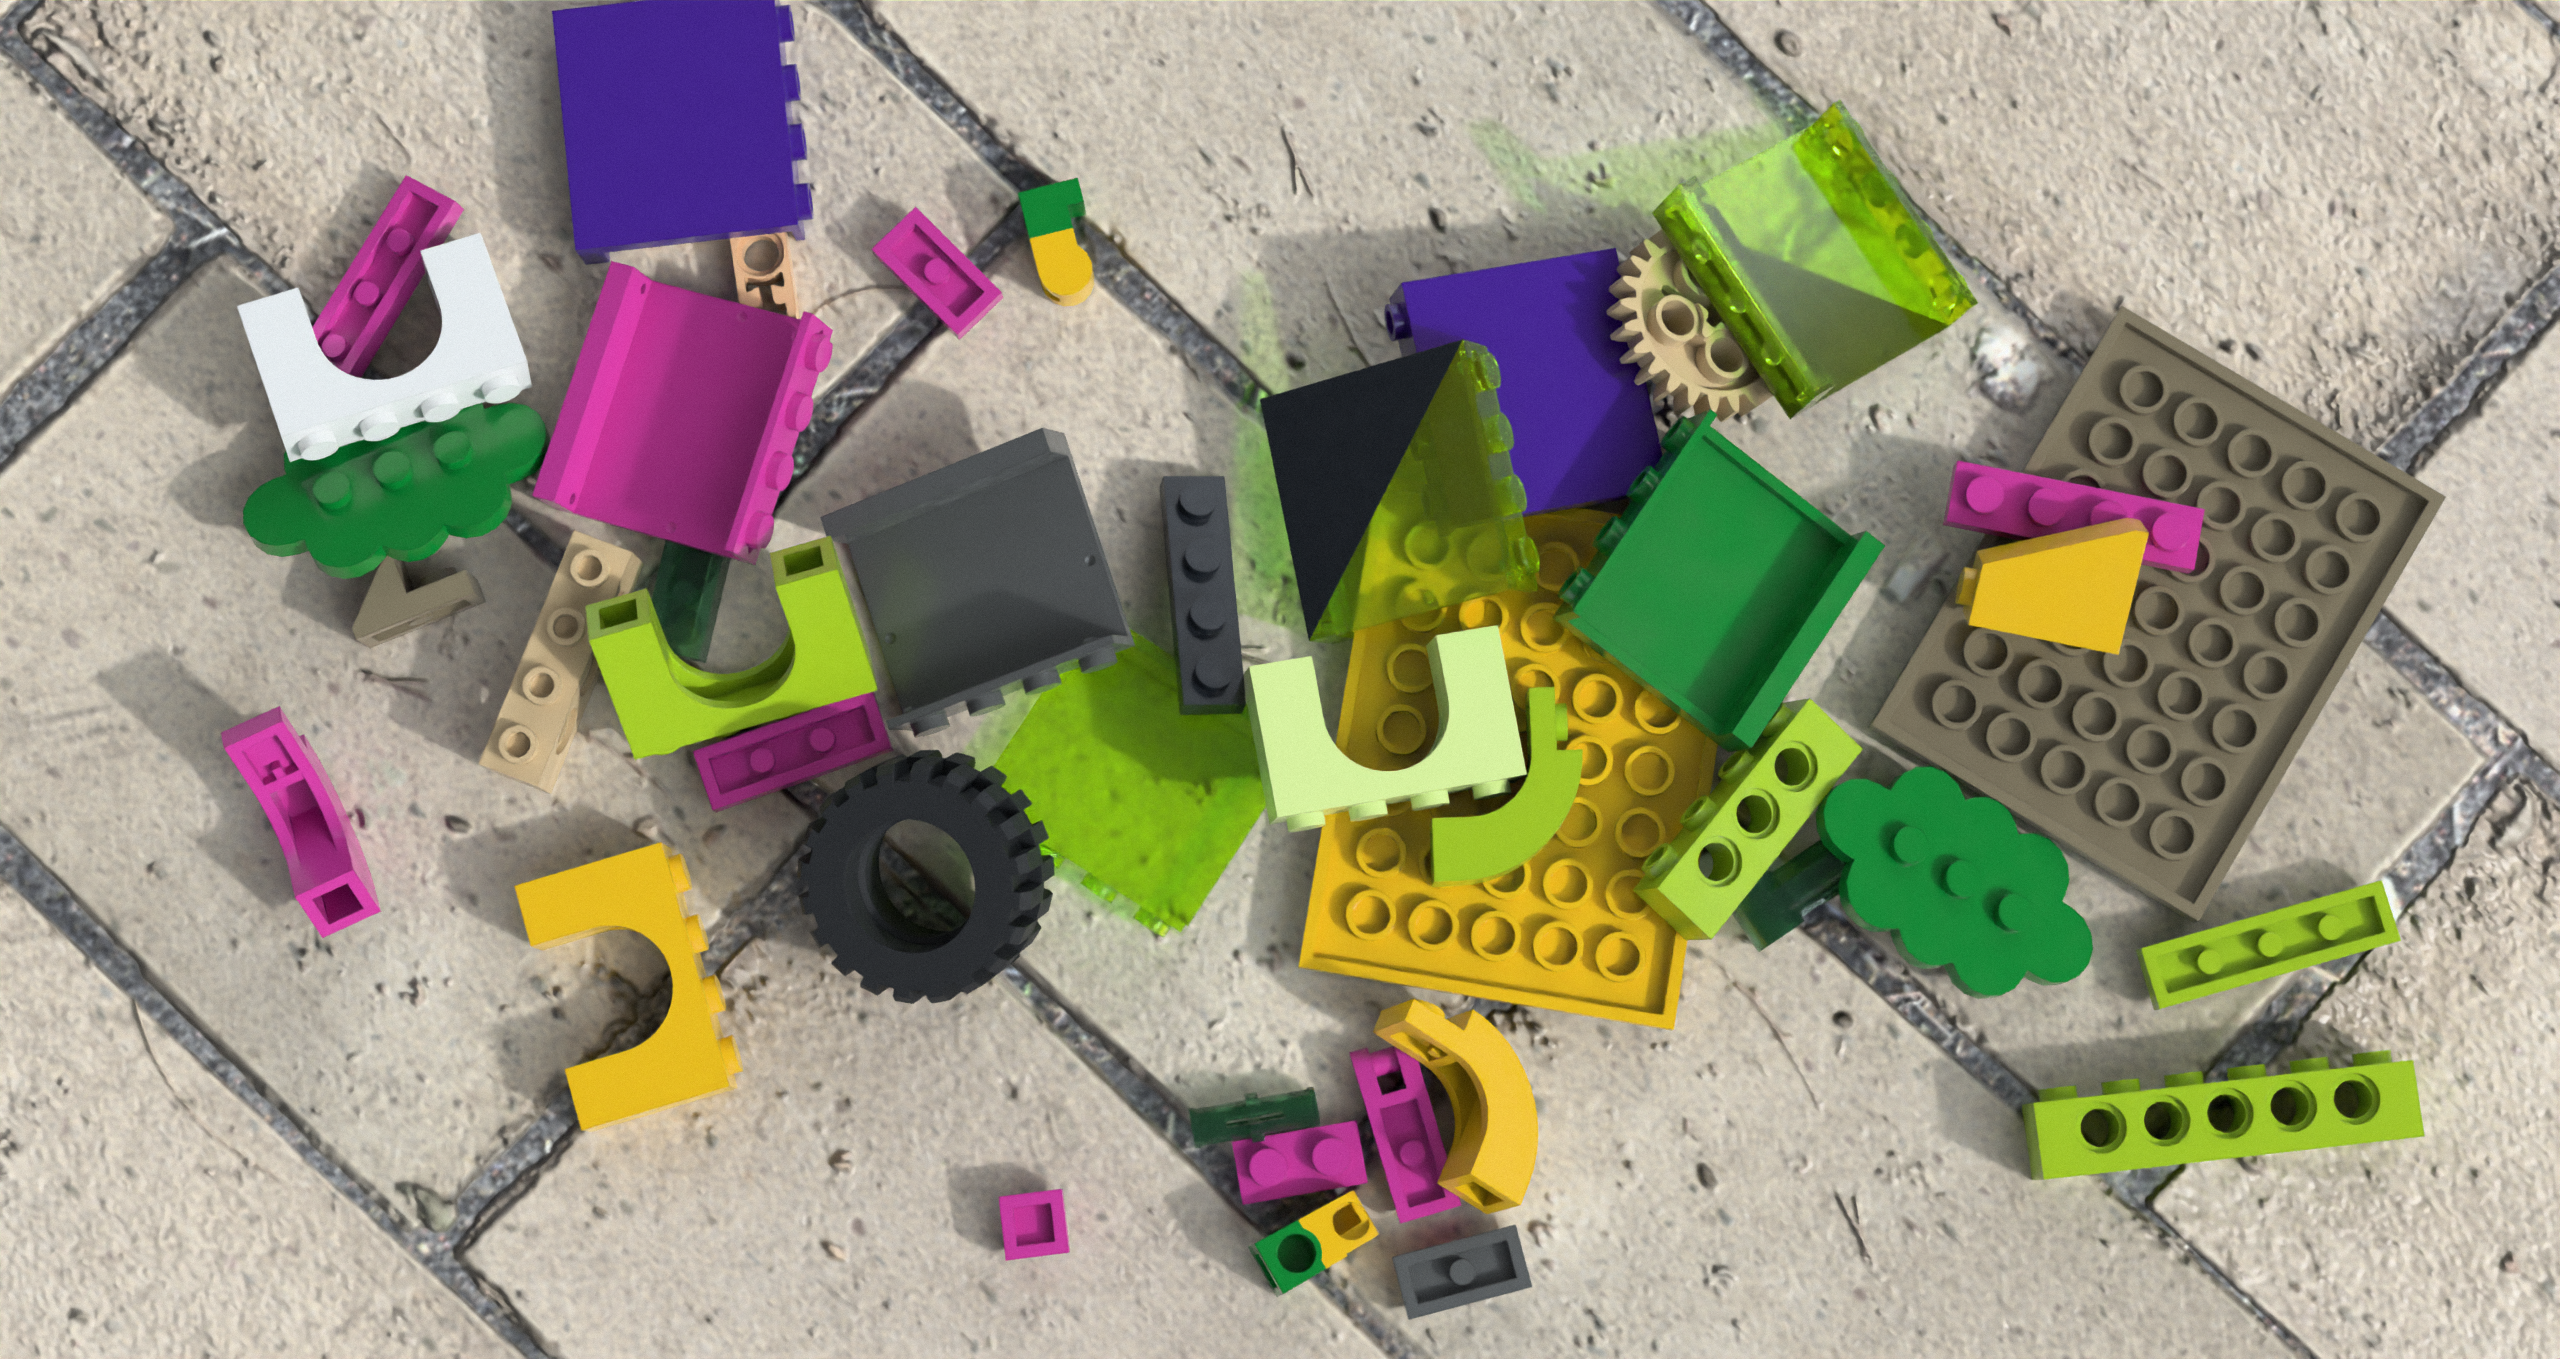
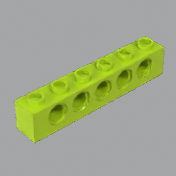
(2385, 1112)

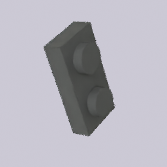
(1461, 1272)

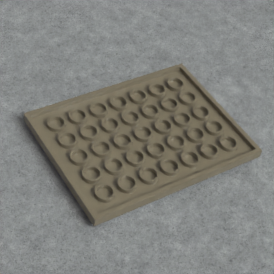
(2221, 671)

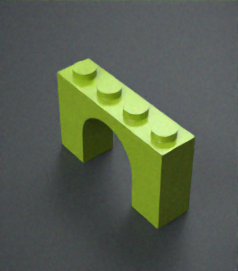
(676, 705)

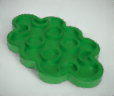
(400, 491)
(1954, 882)

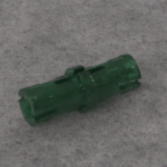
(1297, 1108)

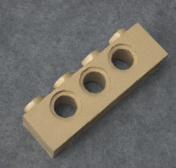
(557, 666)

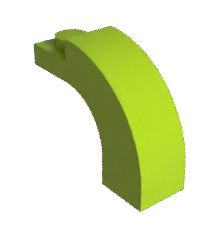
(1503, 840)

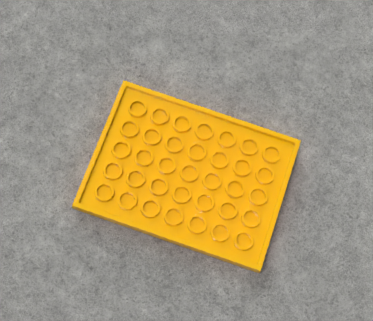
(1567, 921)

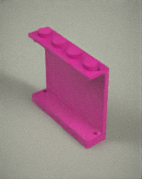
(683, 415)

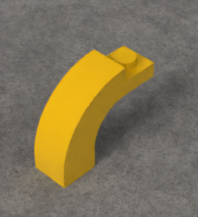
(1489, 1097)

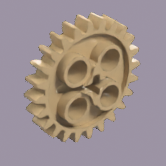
(1680, 360)

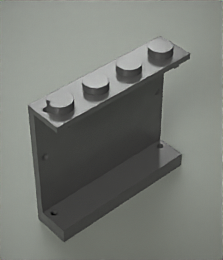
(984, 580)

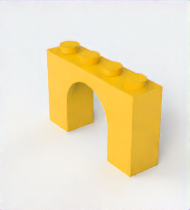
(688, 1052)

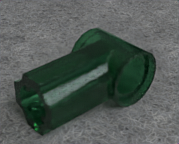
(1788, 894)

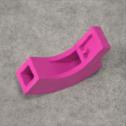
(308, 819)

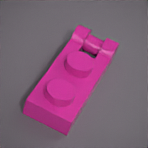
(1404, 1133)

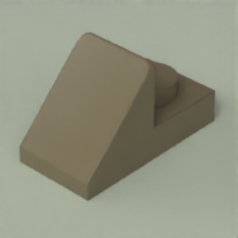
(397, 609)

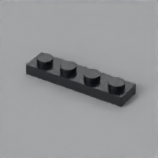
(1202, 595)

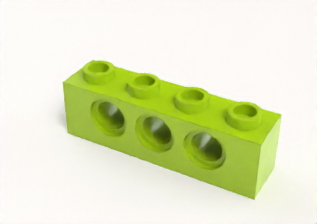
(1816, 759)

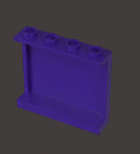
(679, 123)
(1568, 398)

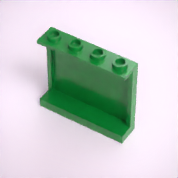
(1714, 584)

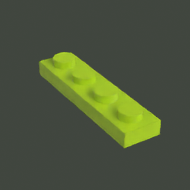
(2268, 945)

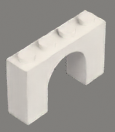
(327, 408)

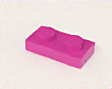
(937, 273)
(1300, 1162)

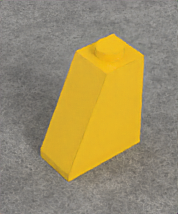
(2058, 585)

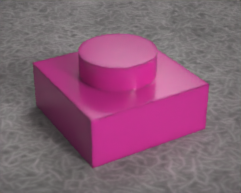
(1034, 1224)

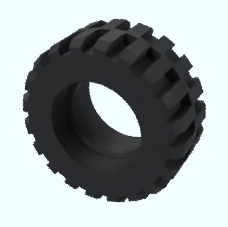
(864, 923)

